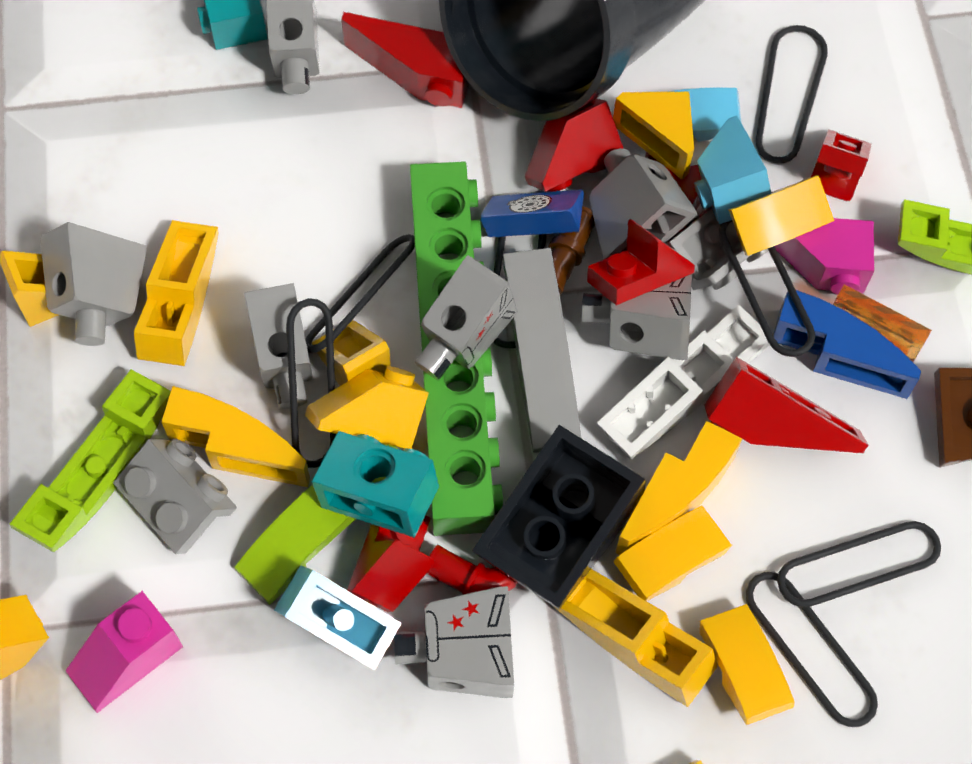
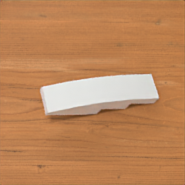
(682, 385)

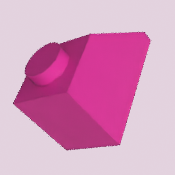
(834, 255)
(122, 651)

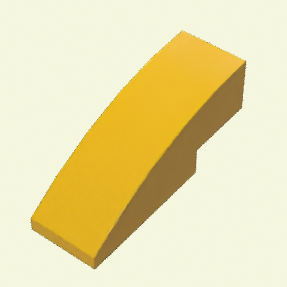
(176, 293)
(232, 438)
(680, 484)
(640, 637)

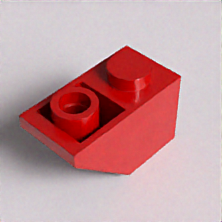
(573, 147)

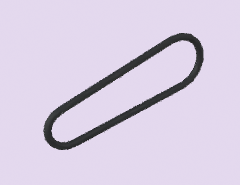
(767, 87)

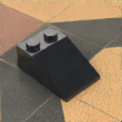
(561, 517)

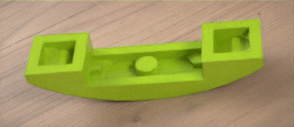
(934, 237)
(87, 480)
(289, 543)

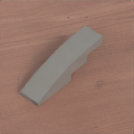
(541, 345)

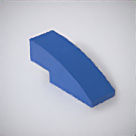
(846, 347)

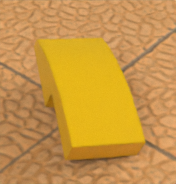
(781, 215)
(672, 553)
(747, 663)

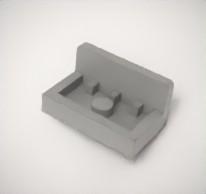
(702, 246)
(173, 492)

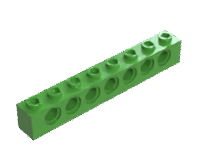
(455, 507)

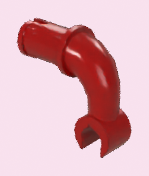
(464, 575)

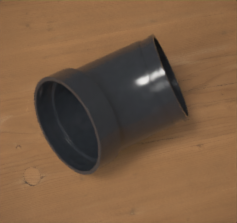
(552, 54)

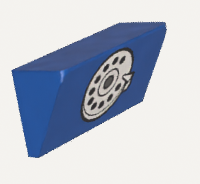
(533, 213)

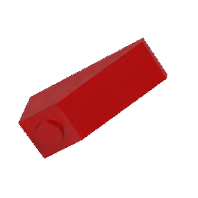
(409, 56)
(775, 415)

